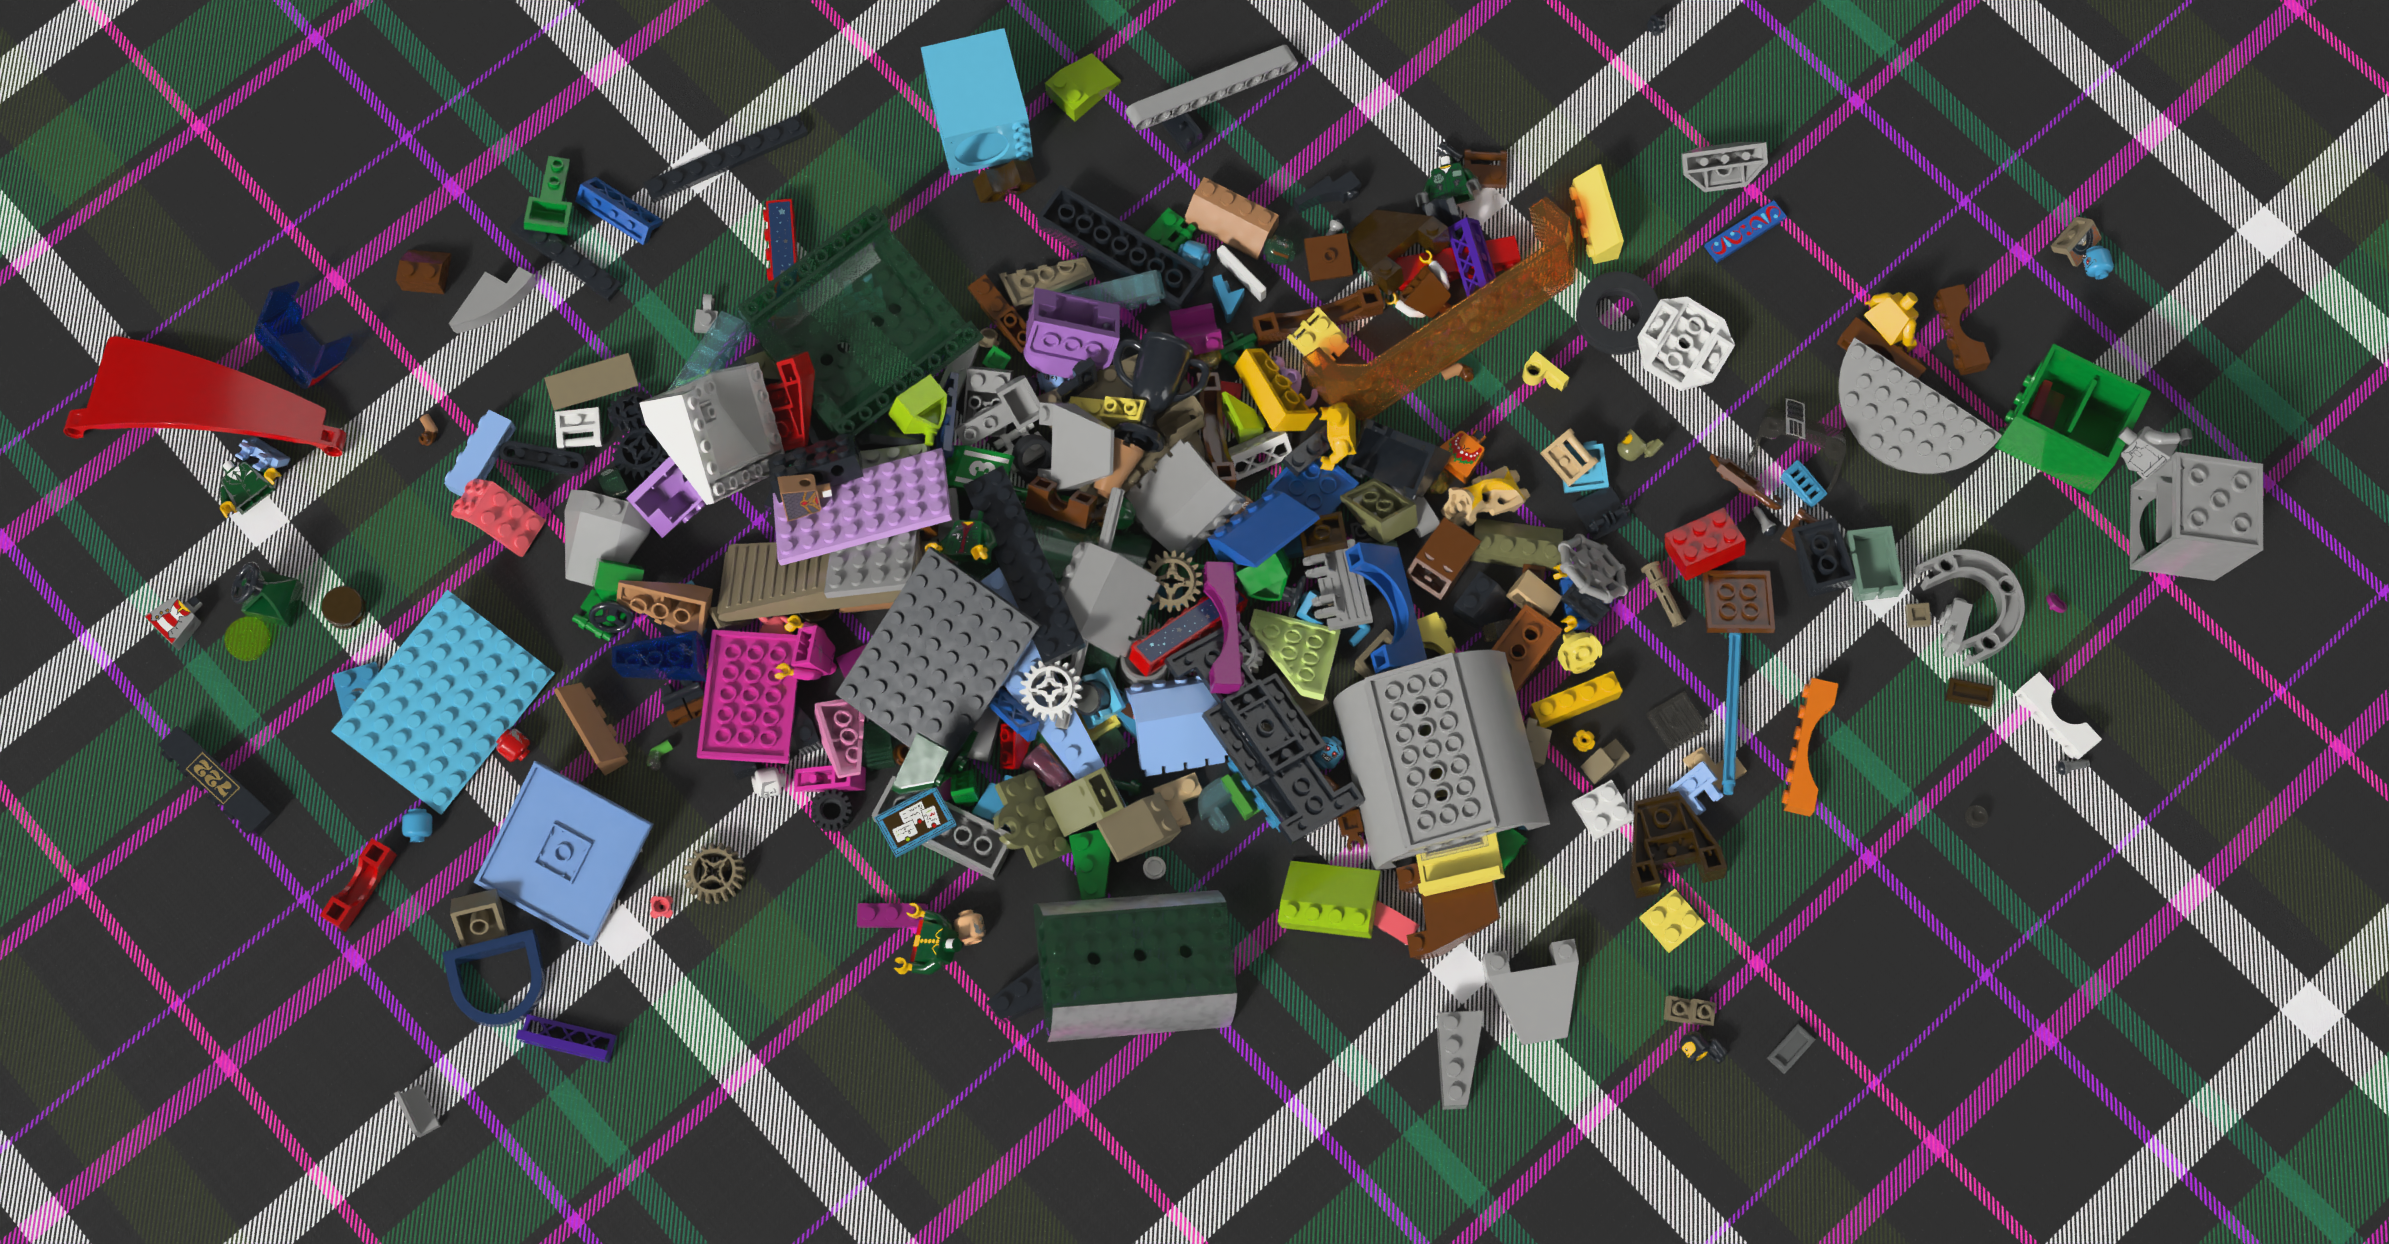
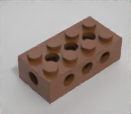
(1532, 651)

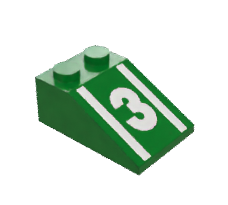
(972, 462)

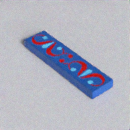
(1745, 231)

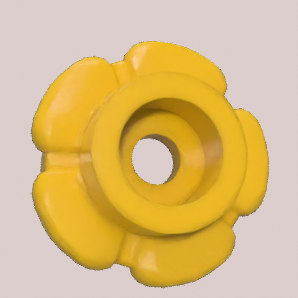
(1584, 746)

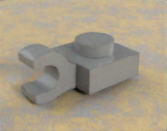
(705, 317)

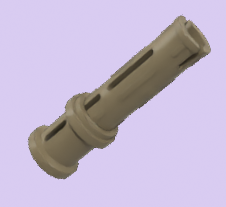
(1657, 582)

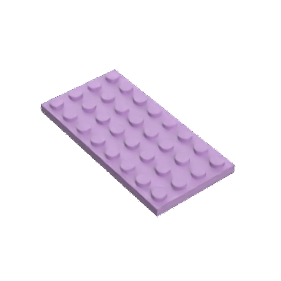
(881, 504)

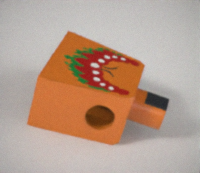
(1466, 454)

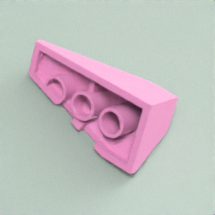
(841, 735)

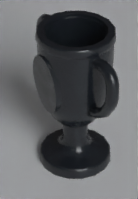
(1157, 380)

